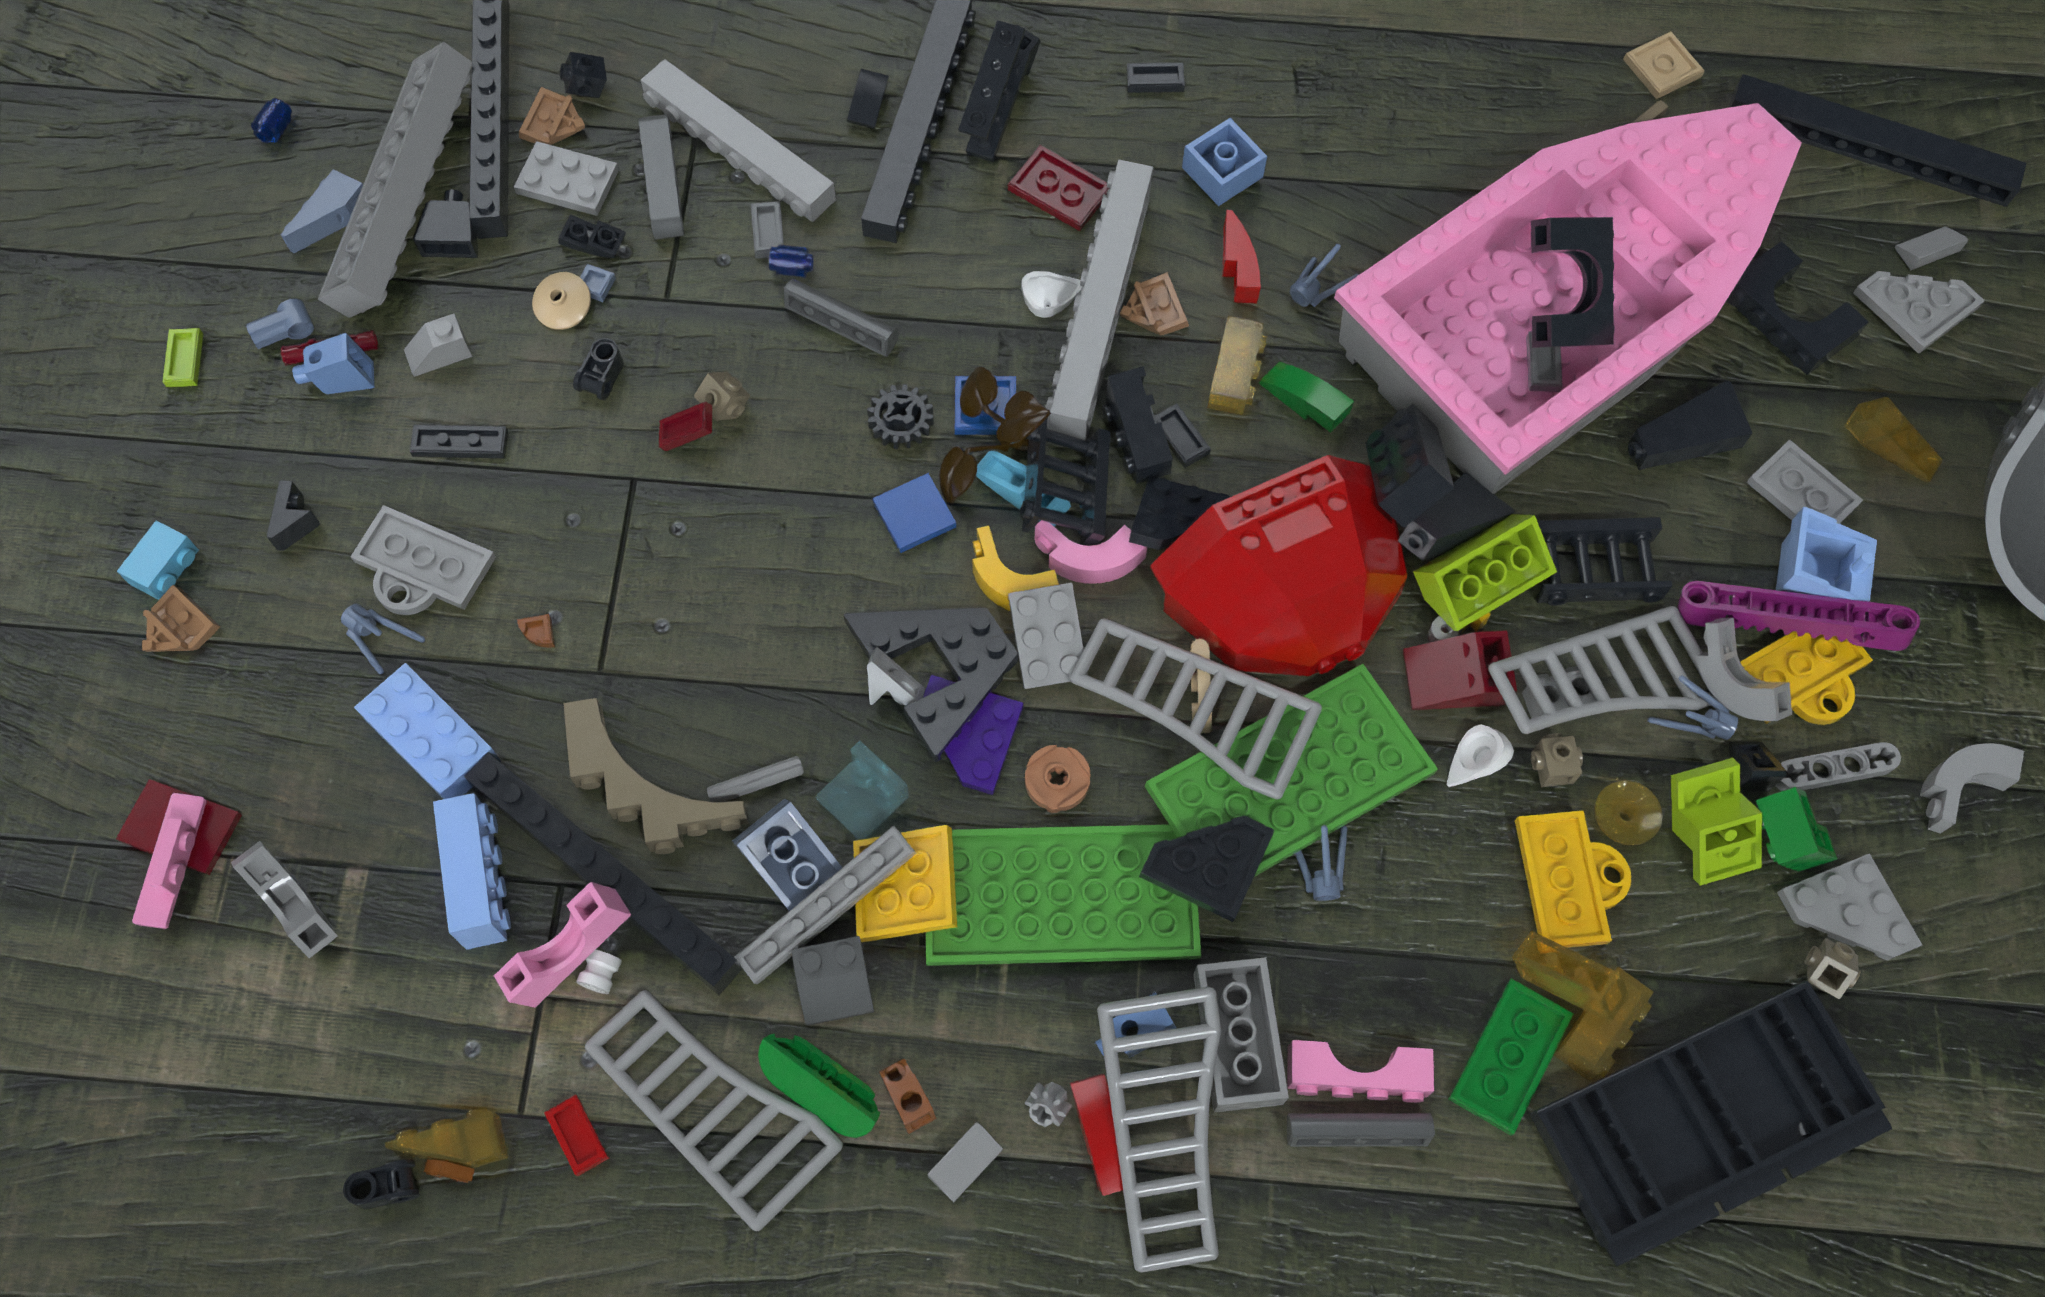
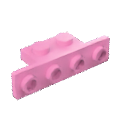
(169, 861)

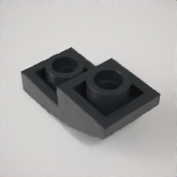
(867, 98)
(592, 239)

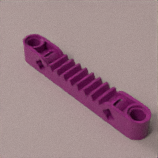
(1882, 628)

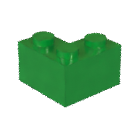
(1793, 831)

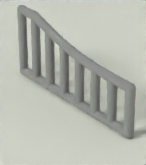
(1221, 673)
(1603, 702)
(743, 1087)
(1196, 1143)

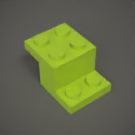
(1716, 821)

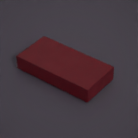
(685, 426)

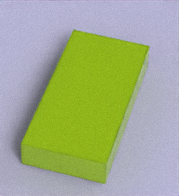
(182, 357)

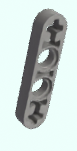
(1837, 770)

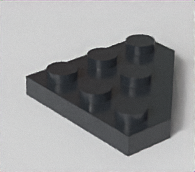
(1169, 511)
(1210, 864)

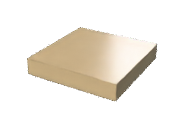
(1663, 65)

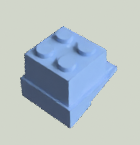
(1826, 558)

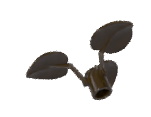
(1022, 417)

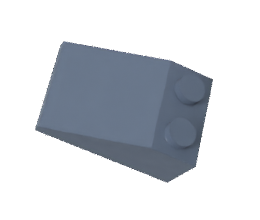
(787, 854)

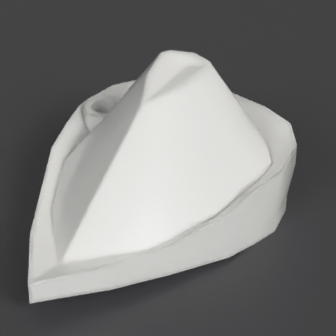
(1050, 289)
(1479, 754)

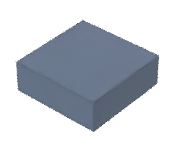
(598, 281)

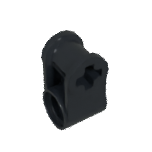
(598, 374)
(389, 1183)

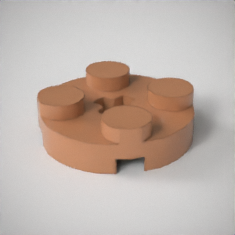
(1054, 796)

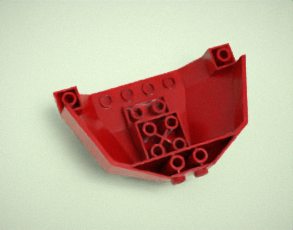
(1288, 571)

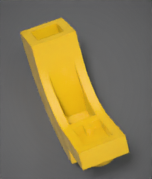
(998, 580)

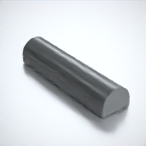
(840, 317)
(1359, 1129)

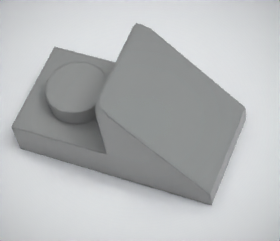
(889, 676)

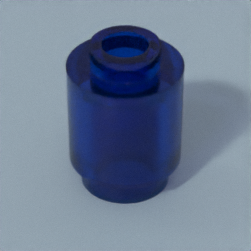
(272, 120)
(790, 260)

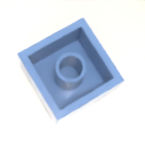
(1224, 161)

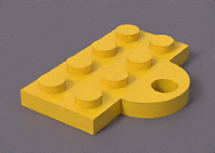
(1815, 672)
(1569, 878)

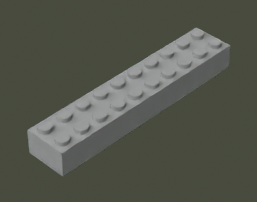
(396, 182)
(1100, 300)

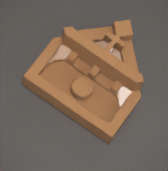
(550, 119)
(1155, 306)
(177, 624)

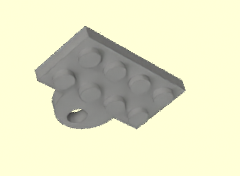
(421, 562)

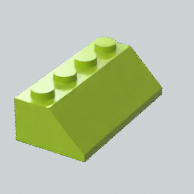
(1486, 570)

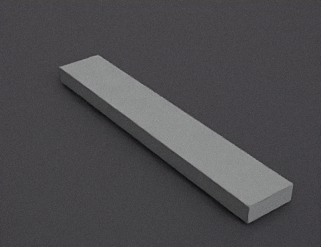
(825, 905)

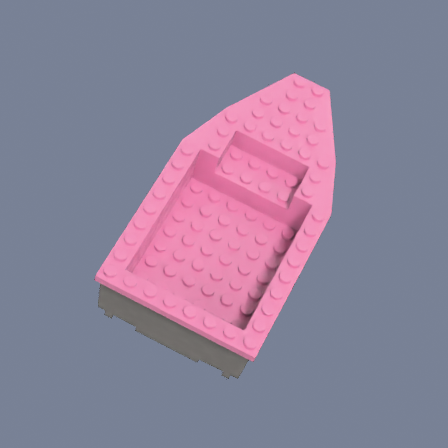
(1455, 303)

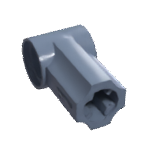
(289, 321)

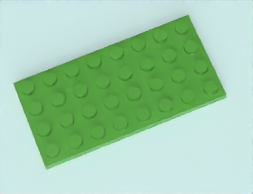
(1349, 766)
(1062, 899)

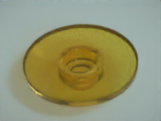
(1638, 803)

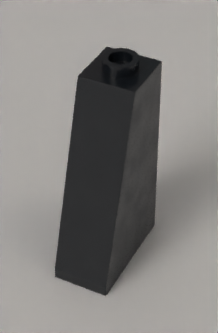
(1693, 430)
(1454, 519)

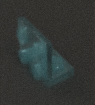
(863, 793)

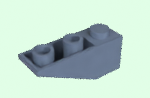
(324, 211)

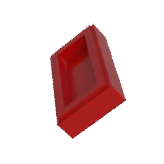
(576, 1135)

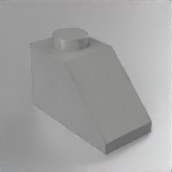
(437, 345)

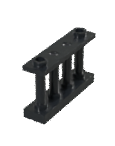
(995, 91)
(1093, 474)
(1609, 534)

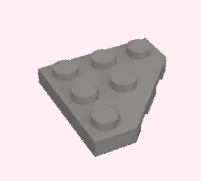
(1918, 306)
(1852, 907)

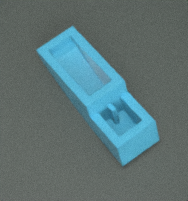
(1009, 480)

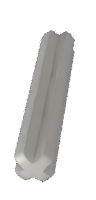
(755, 780)

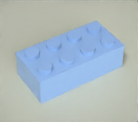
(424, 731)
(471, 871)

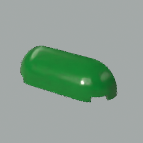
(819, 1084)

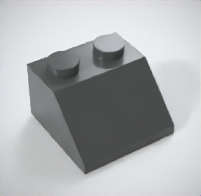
(832, 980)

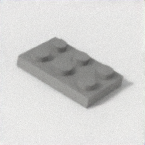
(566, 178)
(1798, 481)
(1046, 634)

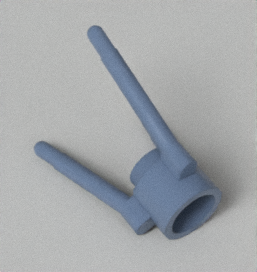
(1306, 288)
(363, 622)
(1714, 722)
(1326, 883)

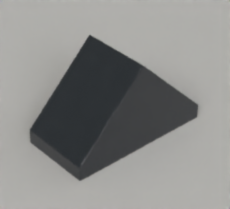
(1758, 766)

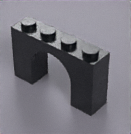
(1591, 246)
(1802, 342)

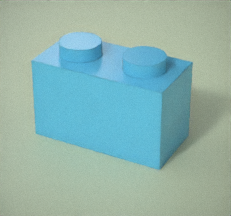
(158, 560)

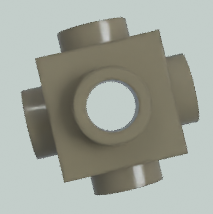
(724, 394)
(1557, 760)
(1832, 967)

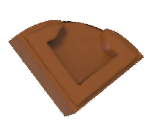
(538, 630)
(449, 1170)

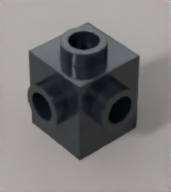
(583, 74)

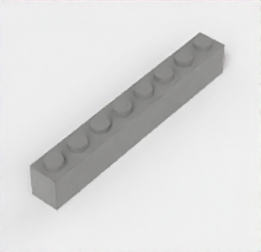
(738, 141)

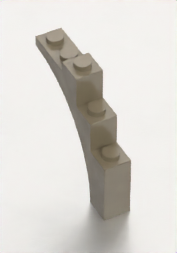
(629, 795)

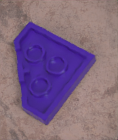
(984, 741)

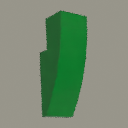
(1308, 395)

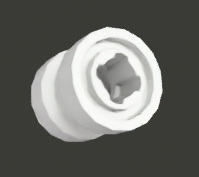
(599, 972)

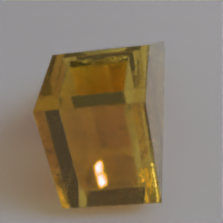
(1890, 435)
(464, 1142)

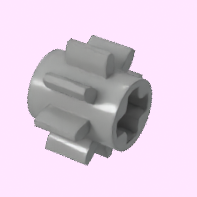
(1048, 1104)

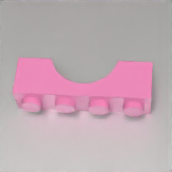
(537, 972)
(1315, 1069)

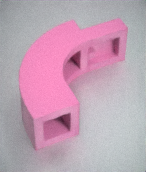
(1089, 563)

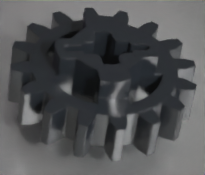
(899, 420)

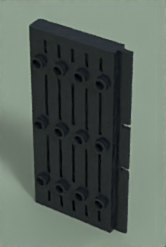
(1710, 1122)

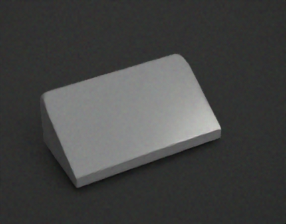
(1931, 247)
(964, 1162)

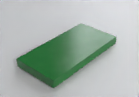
(1511, 1057)

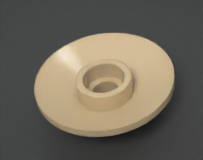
(567, 310)

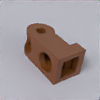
(907, 1096)

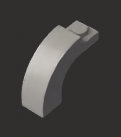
(1733, 684)
(1980, 763)
(286, 898)

